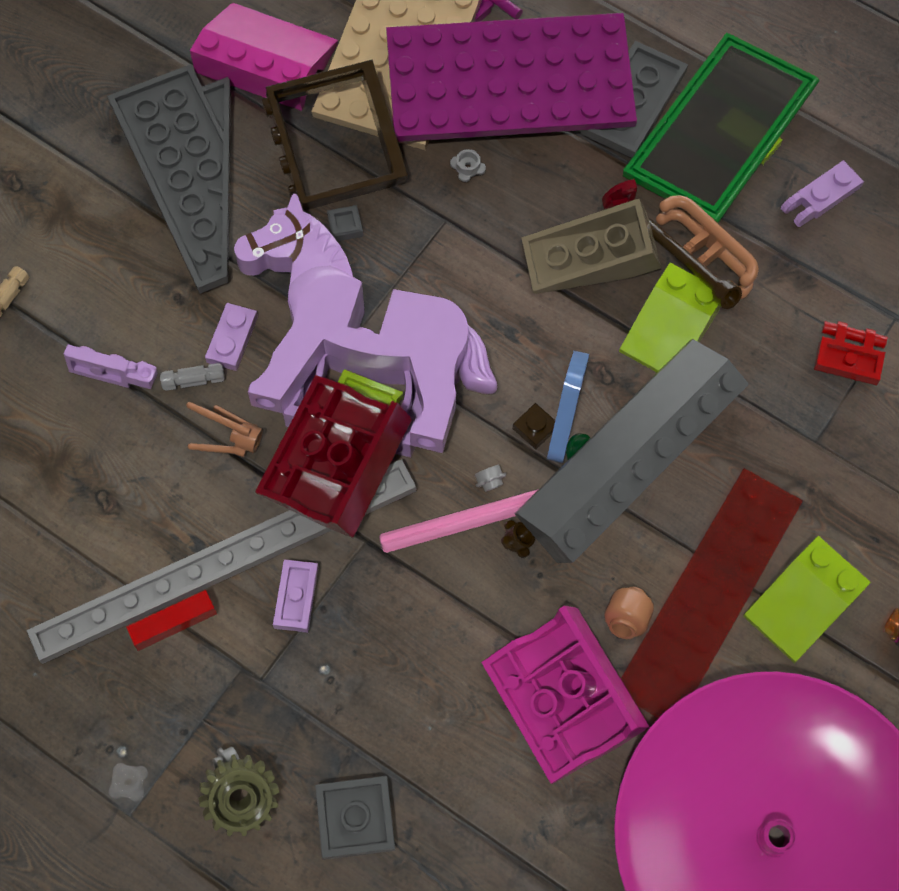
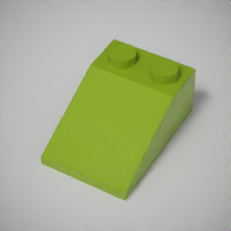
(674, 314)
(806, 599)

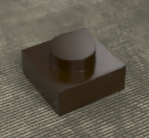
(534, 426)

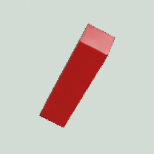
(171, 620)

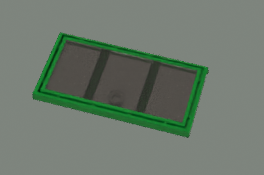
(721, 126)

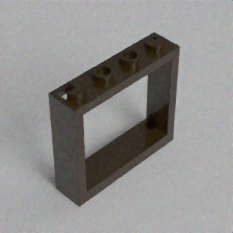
(324, 81)

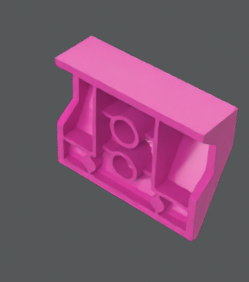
(259, 51)
(564, 694)

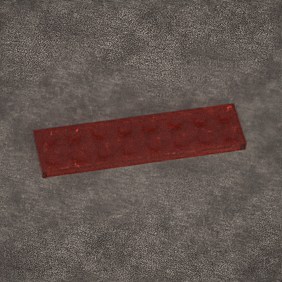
(710, 594)

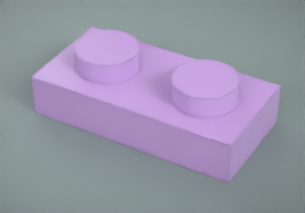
(231, 336)
(295, 596)

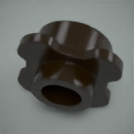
(517, 538)

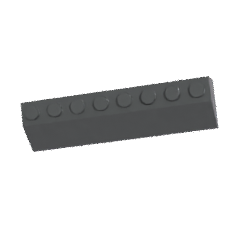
(630, 451)

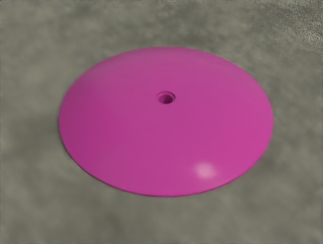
(757, 759)

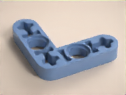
(567, 406)

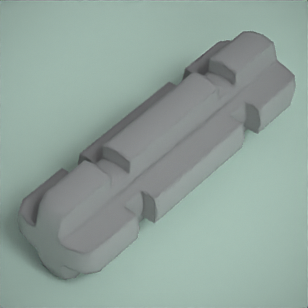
(192, 376)

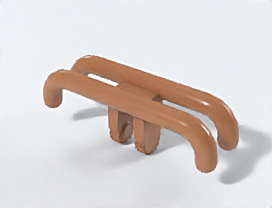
(711, 235)

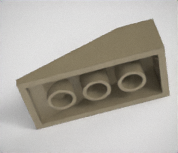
(592, 249)

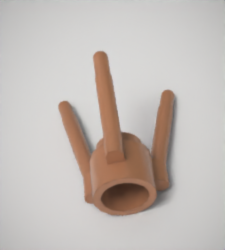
(244, 434)

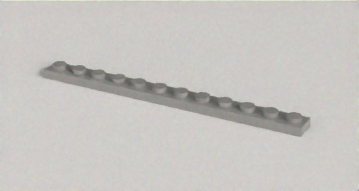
(194, 574)

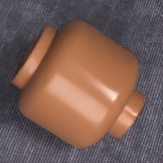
(629, 612)

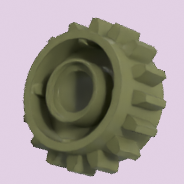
(241, 814)

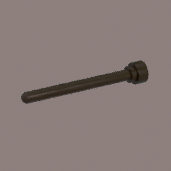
(724, 292)

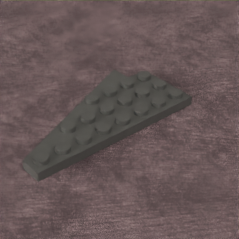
(184, 155)

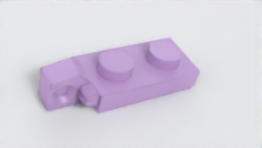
(108, 368)

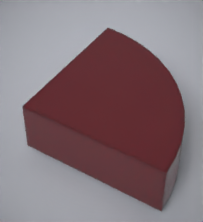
(620, 194)

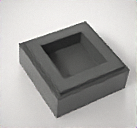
(345, 223)

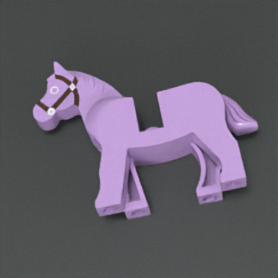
(419, 343)

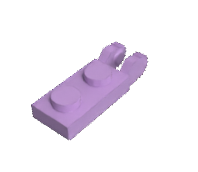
(823, 193)

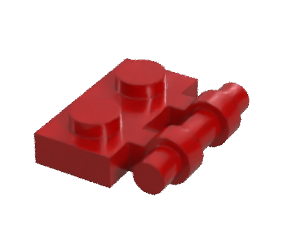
(848, 359)

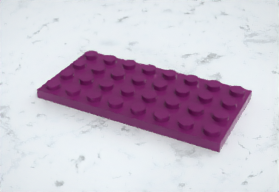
(510, 77)

